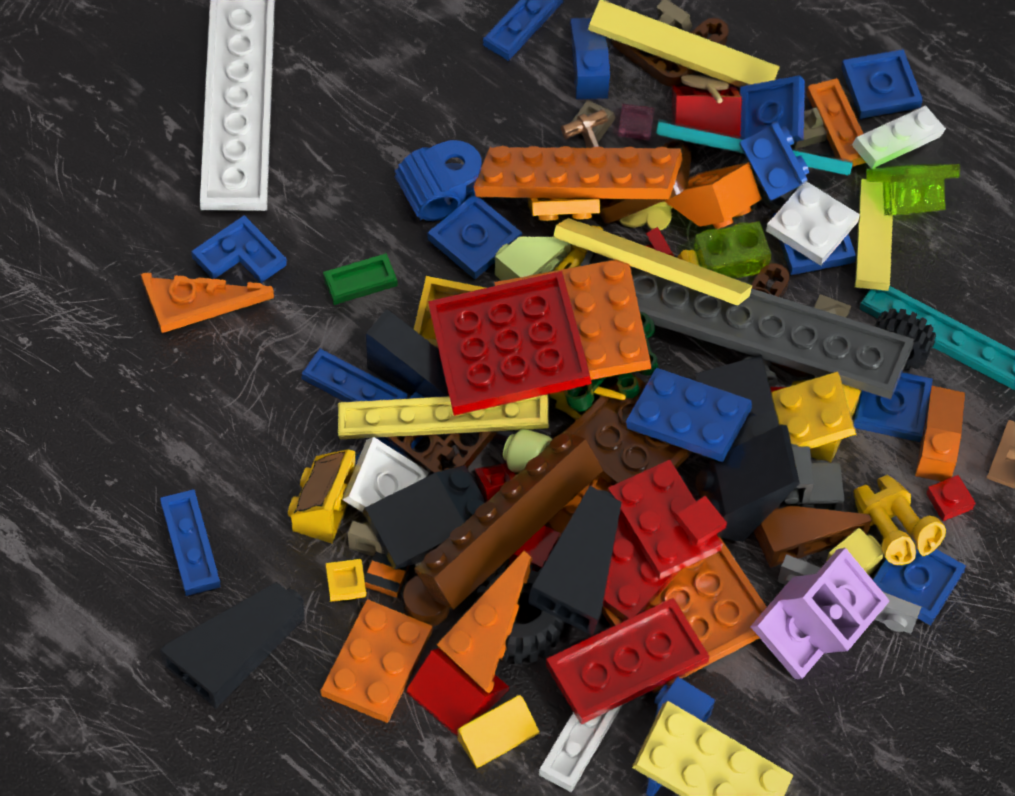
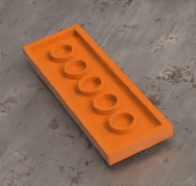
(579, 172)

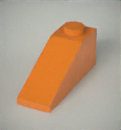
(941, 434)

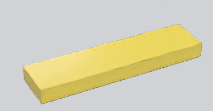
(873, 239)

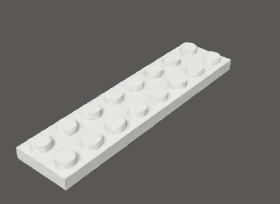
(237, 105)

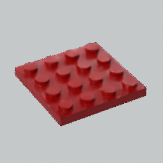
(509, 343)

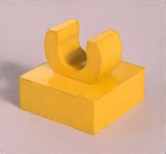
(345, 580)

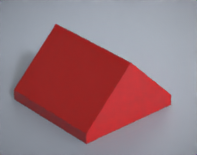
(451, 693)

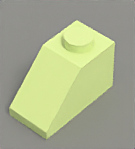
(529, 257)

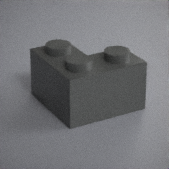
(819, 483)

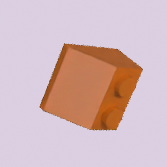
(718, 196)

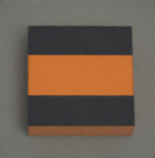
(382, 576)

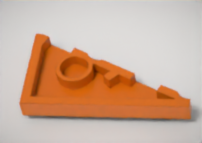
(194, 300)
(481, 633)

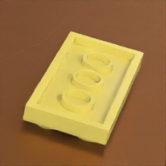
(703, 761)

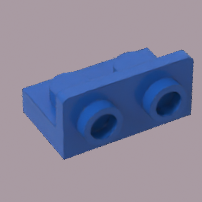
(775, 161)

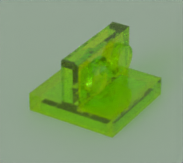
(913, 187)

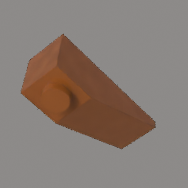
(805, 531)

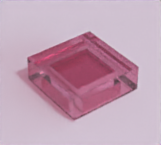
(636, 122)

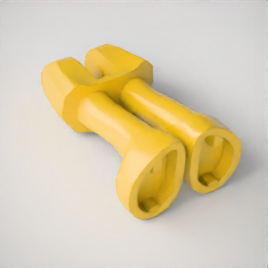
(895, 501)

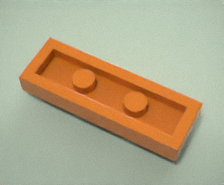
(837, 118)

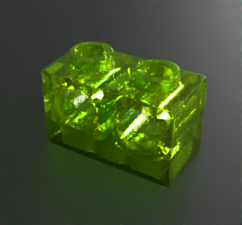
(733, 258)

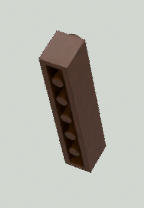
(508, 519)

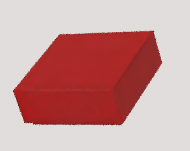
(701, 520)

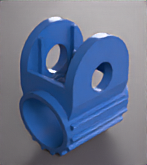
(438, 187)

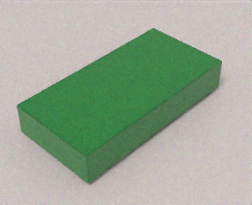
(360, 279)

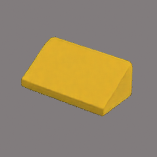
(497, 731)

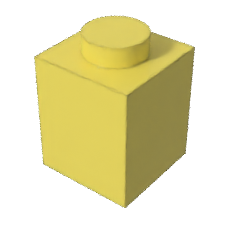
(864, 549)

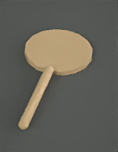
(705, 82)

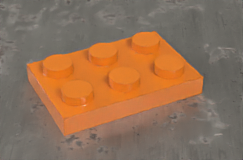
(377, 661)

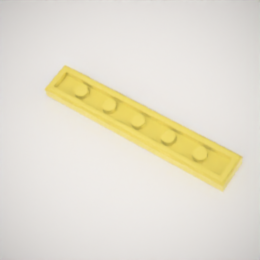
(680, 46)
(653, 261)
(435, 416)

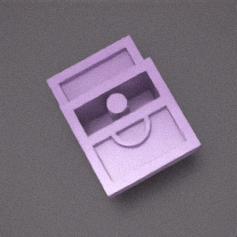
(820, 613)

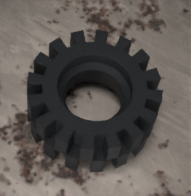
(911, 327)

